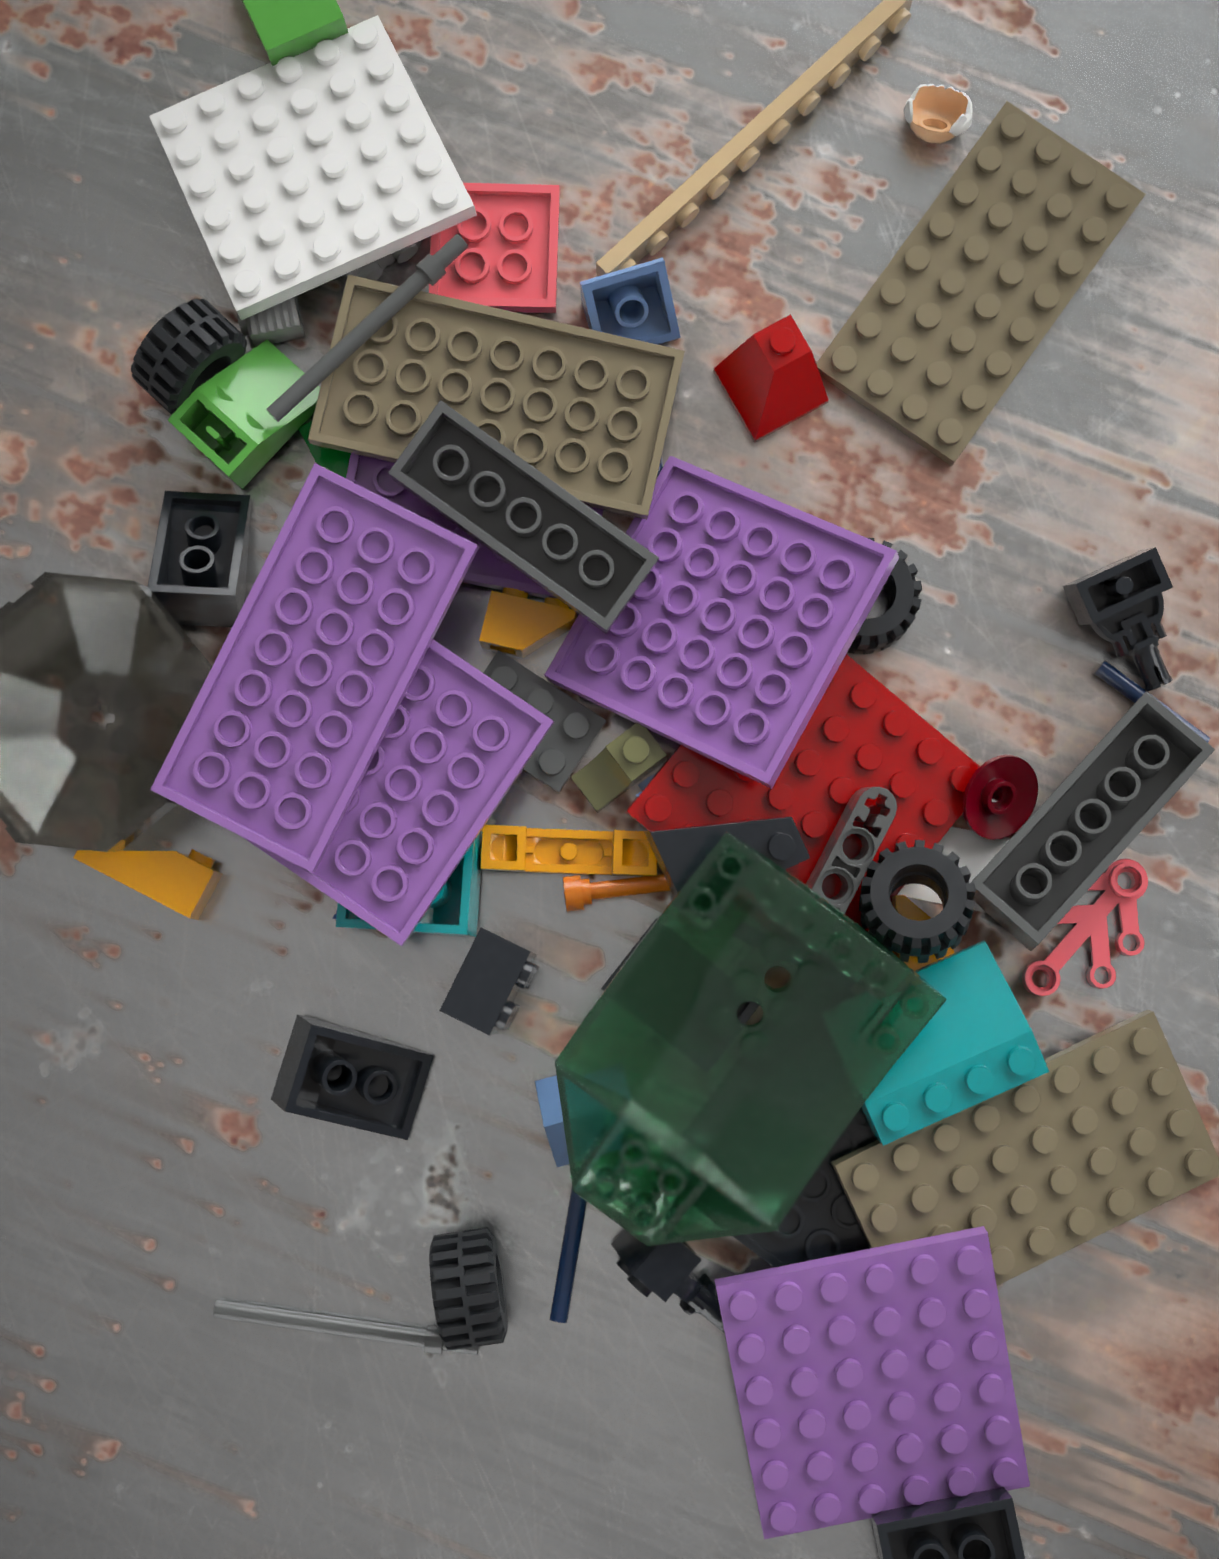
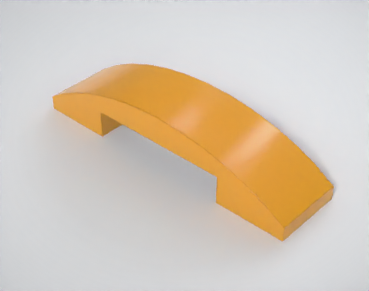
(567, 851)

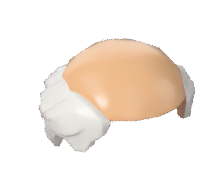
(938, 113)

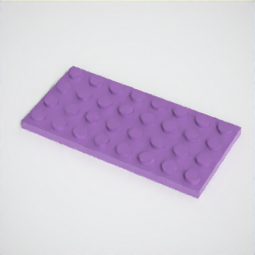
(314, 668)

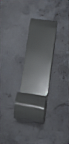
(833, 858)

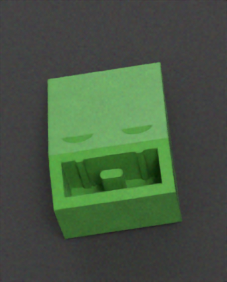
(230, 416)

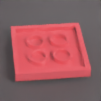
(509, 249)

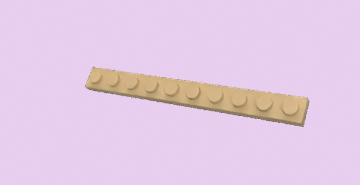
(767, 126)

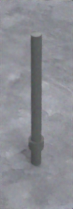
(428, 271)
(425, 1338)

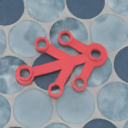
(1092, 922)

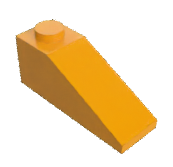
(165, 876)

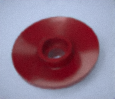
(1000, 797)

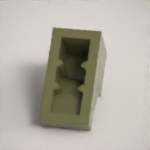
(619, 766)

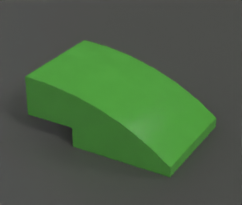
(294, 25)

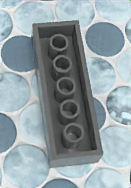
(523, 516)
(1089, 820)

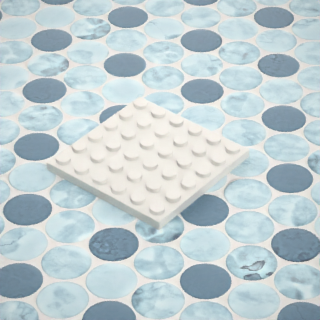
(311, 167)

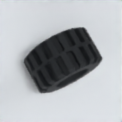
(185, 352)
(902, 607)
(926, 868)
(468, 1289)

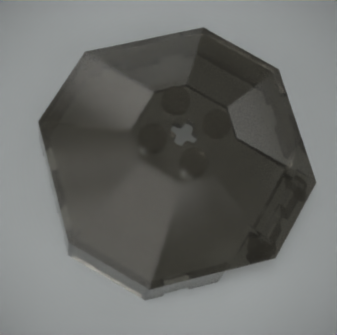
(61, 659)

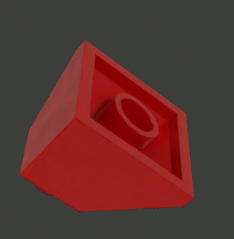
(772, 379)

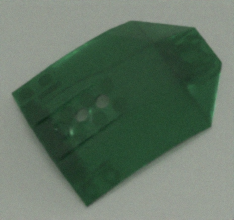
(715, 1124)

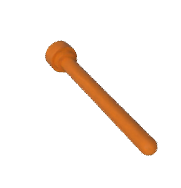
(582, 892)

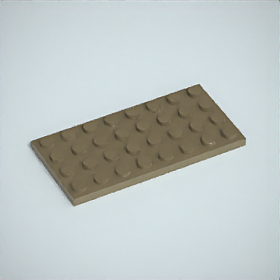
(979, 283)
(555, 394)
(1046, 1159)

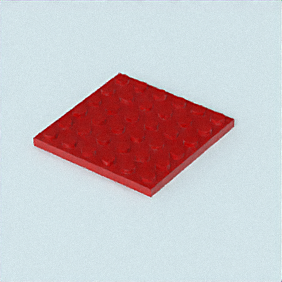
(851, 742)

